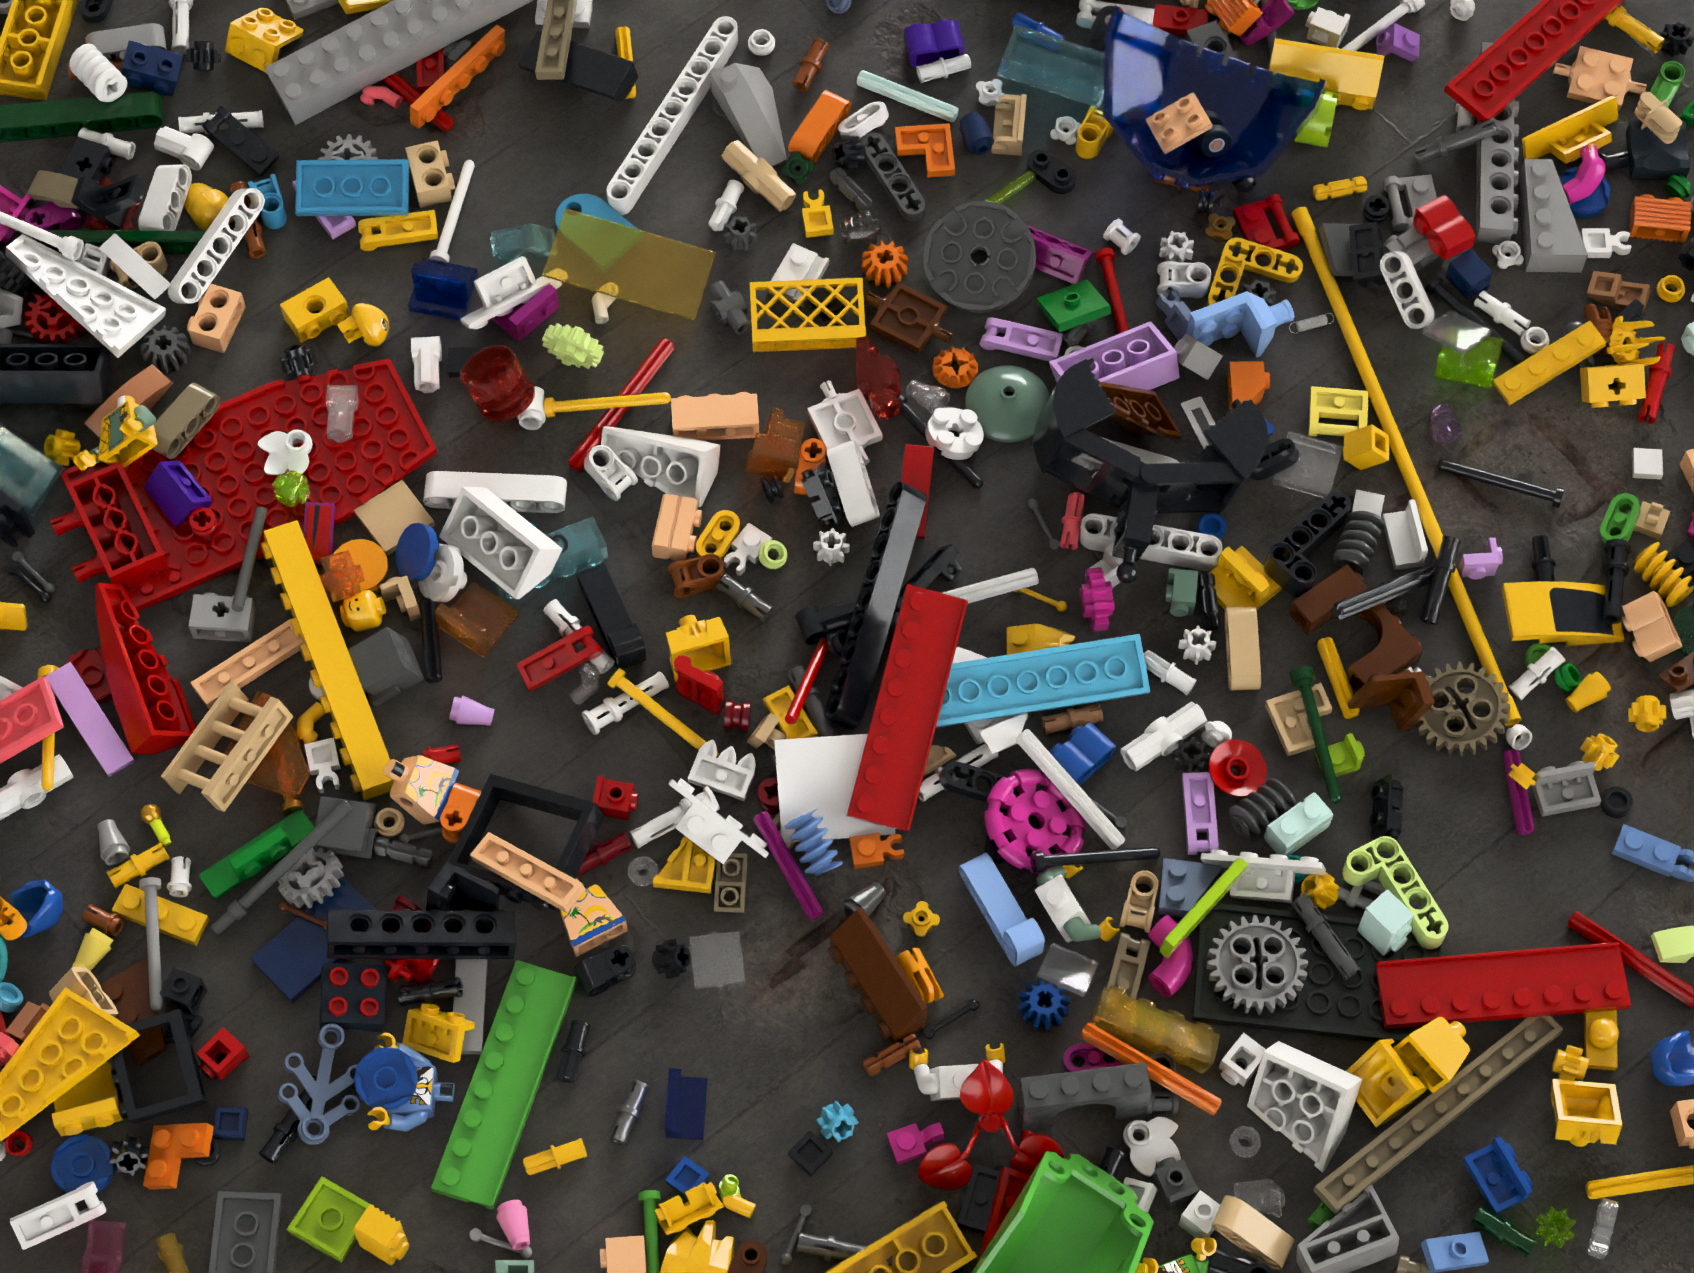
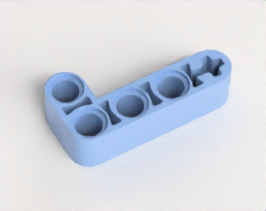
(1017, 936)

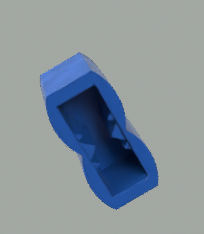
(1084, 752)

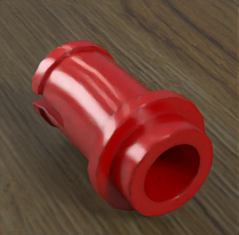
(444, 754)

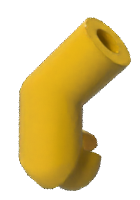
(306, 722)

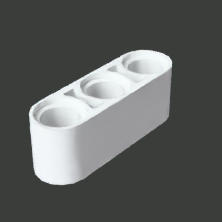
(165, 198)
(1395, 282)
(853, 483)

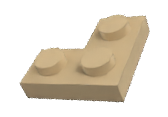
(1290, 718)

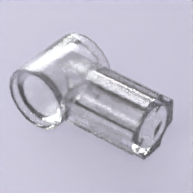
(341, 404)

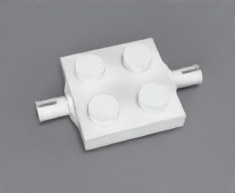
(844, 419)

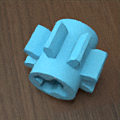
(837, 1121)

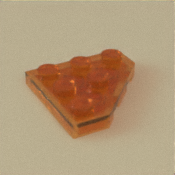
(283, 766)

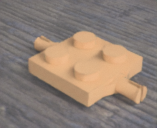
(1599, 76)

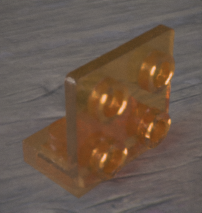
(476, 619)

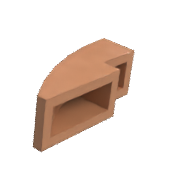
(144, 387)

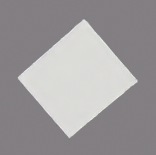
(821, 777)

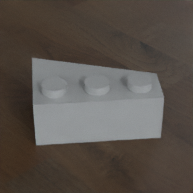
(1350, 1239)

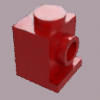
(615, 807)
(221, 1045)

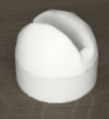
(1522, 732)

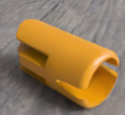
(920, 975)

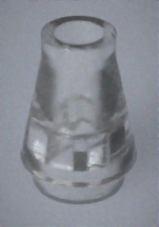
(928, 396)

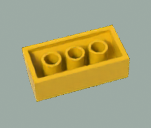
(1347, 72)

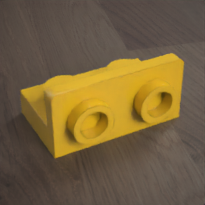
(436, 1032)

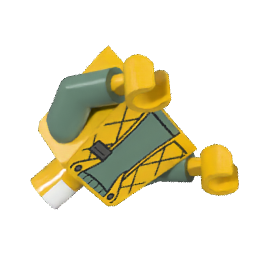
(124, 436)

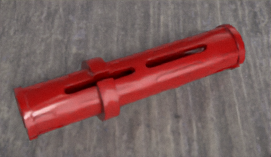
(1659, 374)

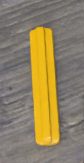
(624, 50)
(1337, 676)

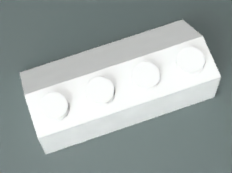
(499, 541)

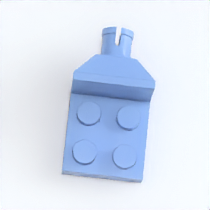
(1240, 313)

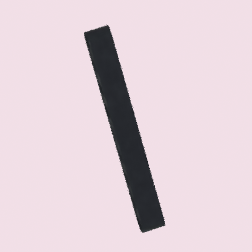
(875, 606)

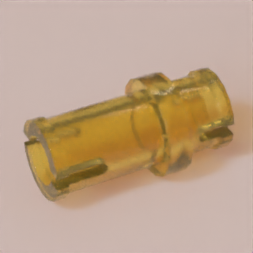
(171, 1253)

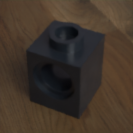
(183, 991)

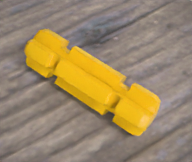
(1340, 188)

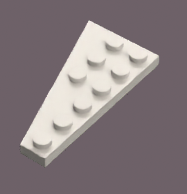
(99, 304)

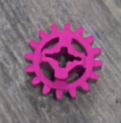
(1097, 599)

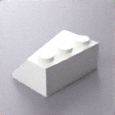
(1304, 1100)

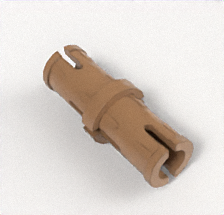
(1071, 719)

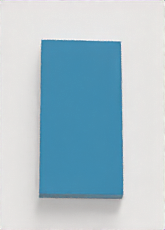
(352, 187)

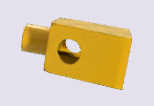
(1435, 1051)

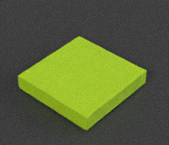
(329, 1219)

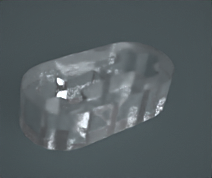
(1603, 1228)

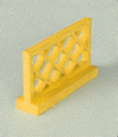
(807, 337)

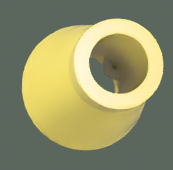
(93, 949)

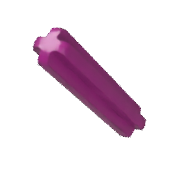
(1518, 796)

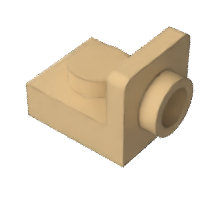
(400, 589)

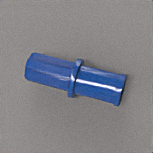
(1026, 22)

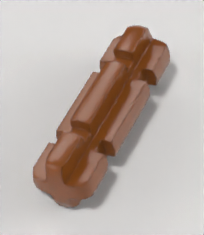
(891, 1054)

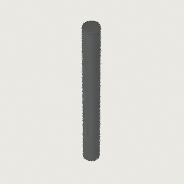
(249, 559)

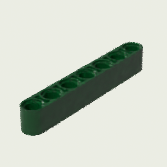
(68, 116)

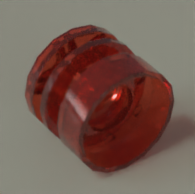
(497, 383)

